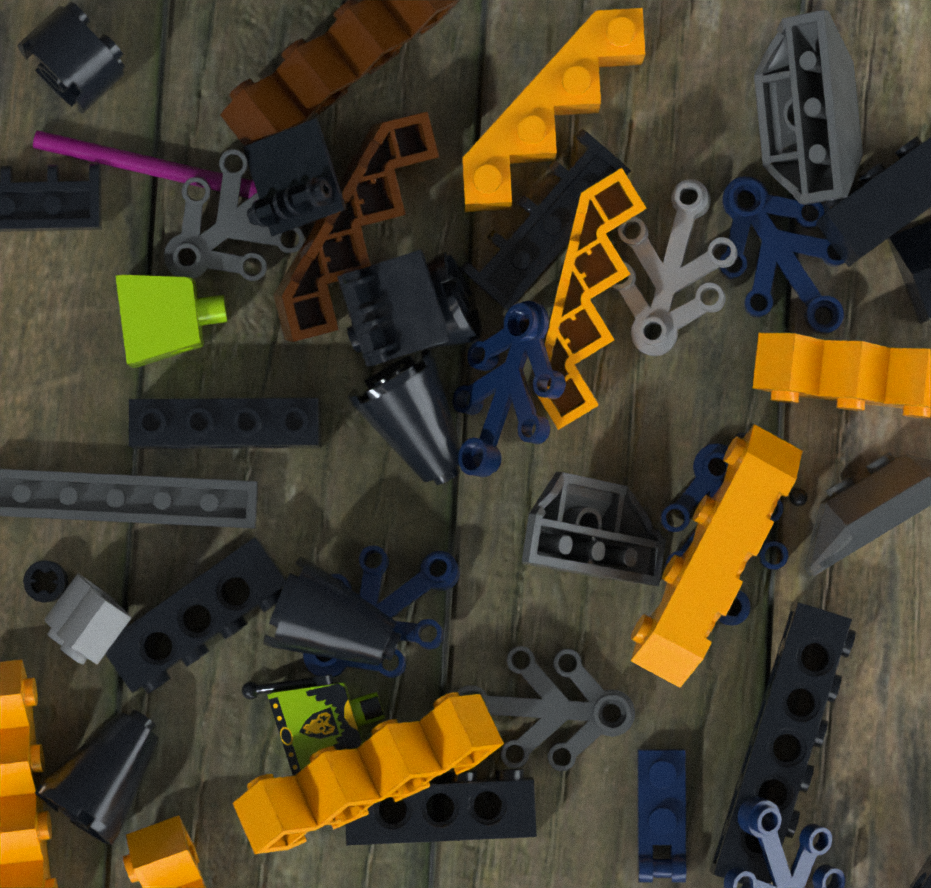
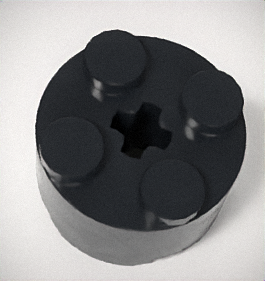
(73, 57)

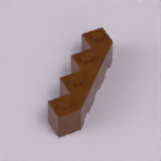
(325, 67)
(337, 241)

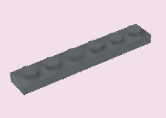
(128, 498)

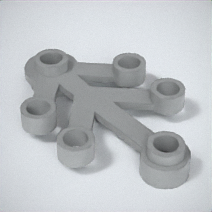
(670, 275)

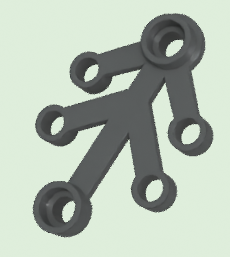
(230, 223)
(556, 709)

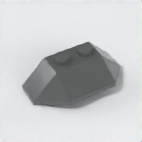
(809, 109)
(868, 508)
(593, 532)

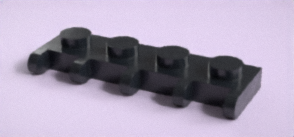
(50, 203)
(545, 230)

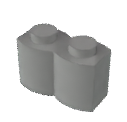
(86, 621)

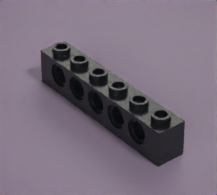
(803, 627)

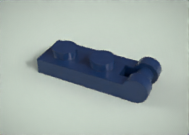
(661, 813)

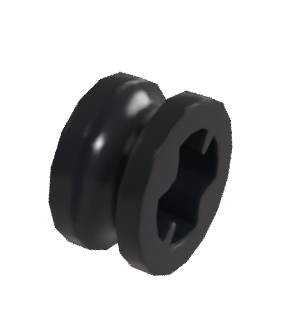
(46, 567)

